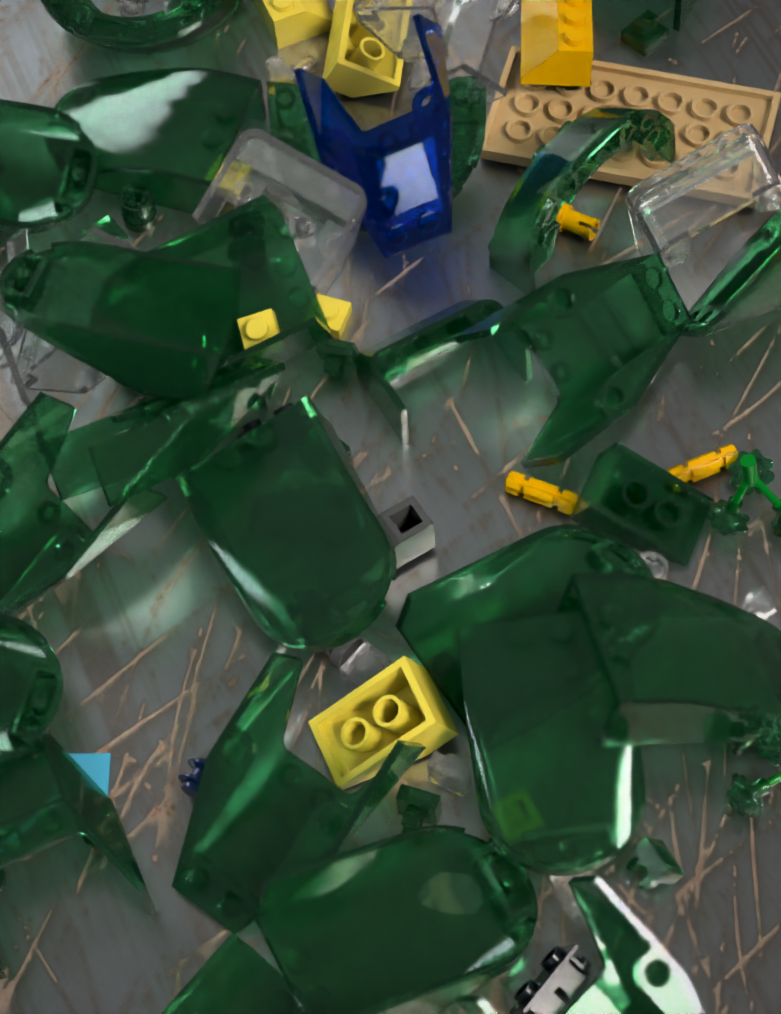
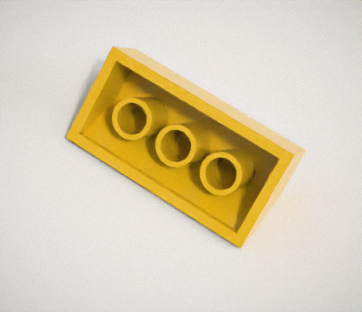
(556, 42)

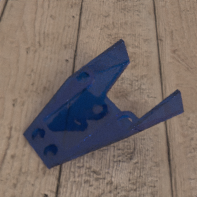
(399, 163)

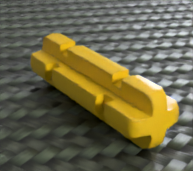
(705, 464)
(541, 492)

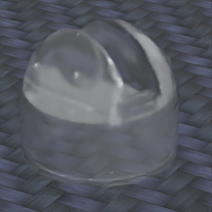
(131, 8)
(762, 602)

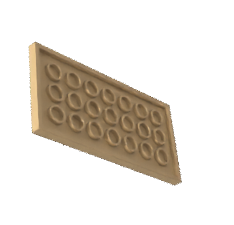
(695, 106)

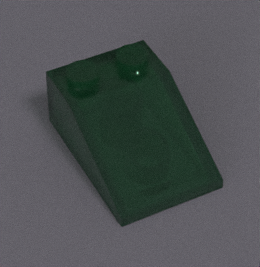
(641, 505)

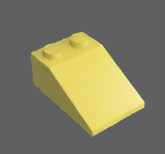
(370, 720)

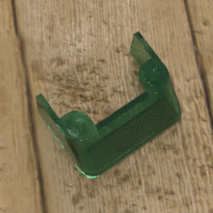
(395, 355)

